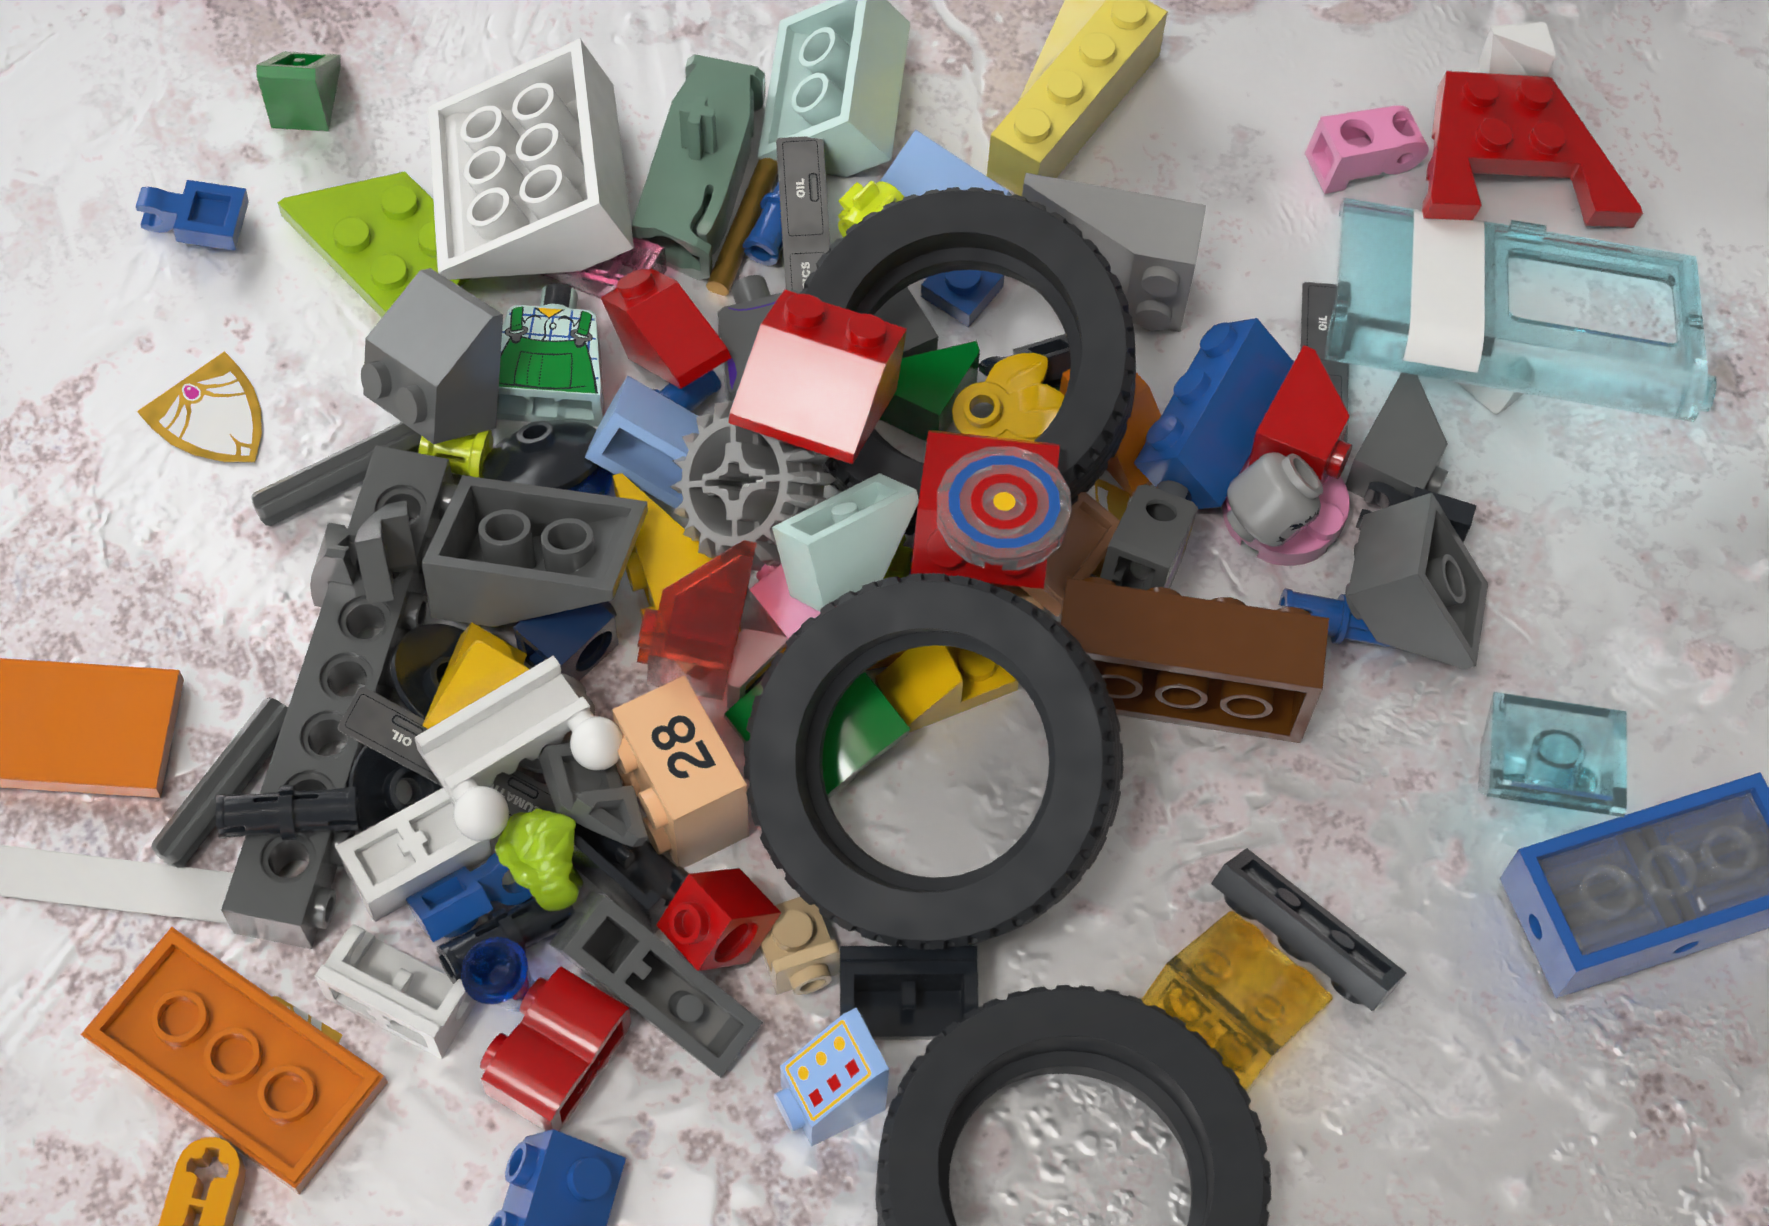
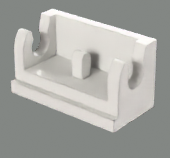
(408, 853)
(395, 991)

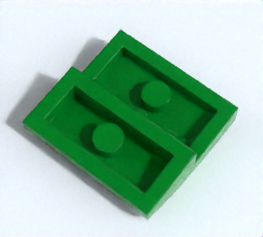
(857, 733)

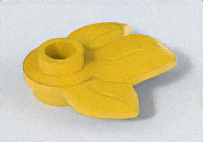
(1019, 400)

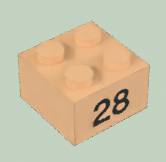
(681, 774)

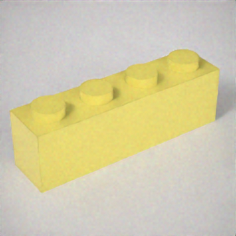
(1077, 82)

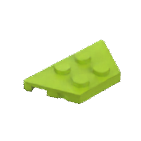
(370, 233)

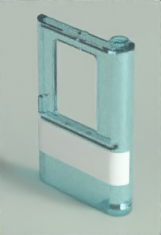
(1437, 307)

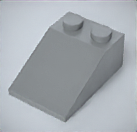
(1143, 237)

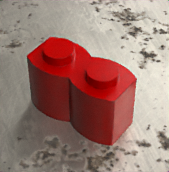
(555, 1049)

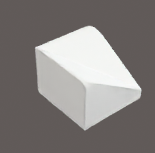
(1518, 50)

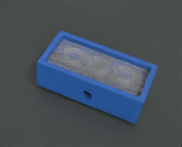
(1645, 885)

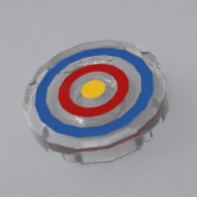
(1003, 508)

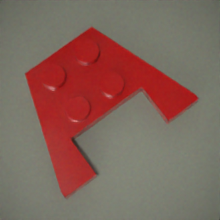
(1522, 130)

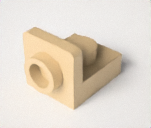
(800, 949)

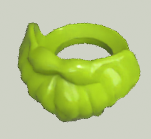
(539, 856)

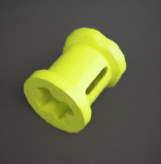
(464, 453)

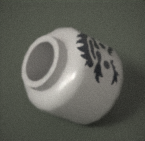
(1274, 499)

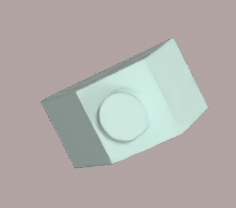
(844, 540)

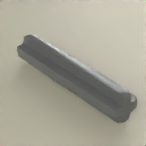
(328, 475)
(226, 776)

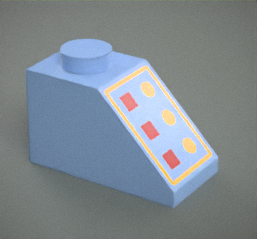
(833, 1080)

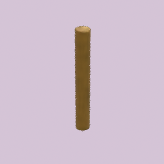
(743, 223)

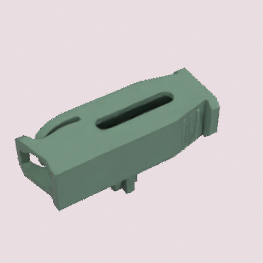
(700, 163)

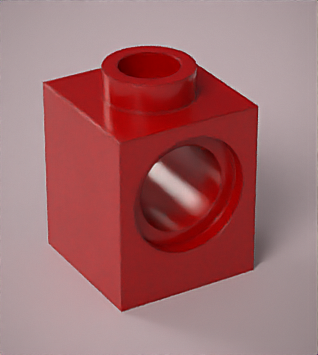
(718, 919)

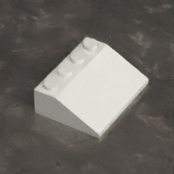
(530, 171)

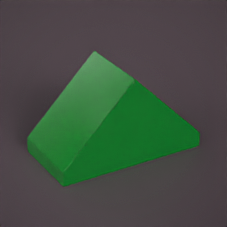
(299, 89)
(929, 387)

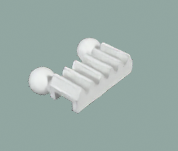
(502, 731)

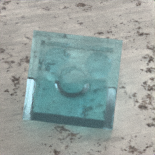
(1555, 754)

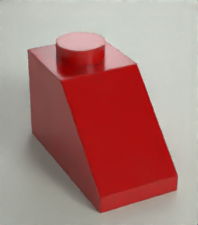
(663, 328)
(1306, 419)

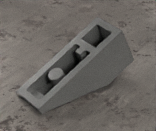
(655, 982)

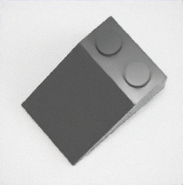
(527, 551)

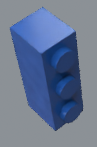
(1216, 411)

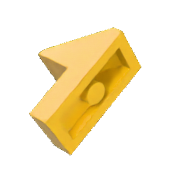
(475, 669)
(941, 682)

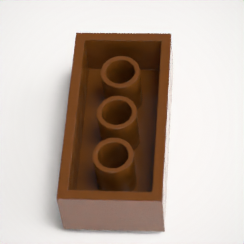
(1200, 658)

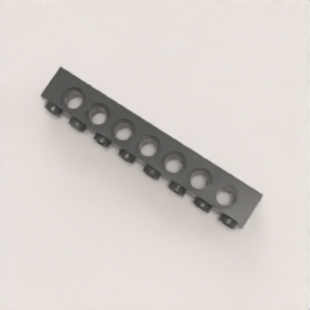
(294, 908)

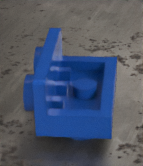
(559, 1182)

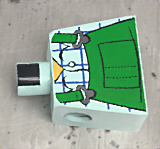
(551, 361)

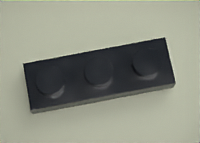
(1308, 930)

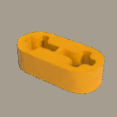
(186, 1189)

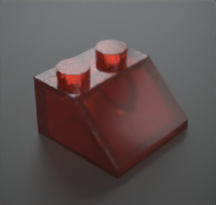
(698, 624)

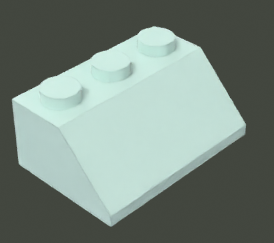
(838, 82)

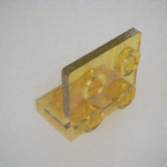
(1239, 995)

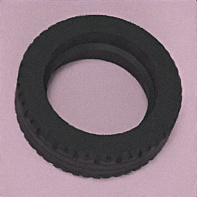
(1010, 238)
(790, 790)
(1087, 1036)

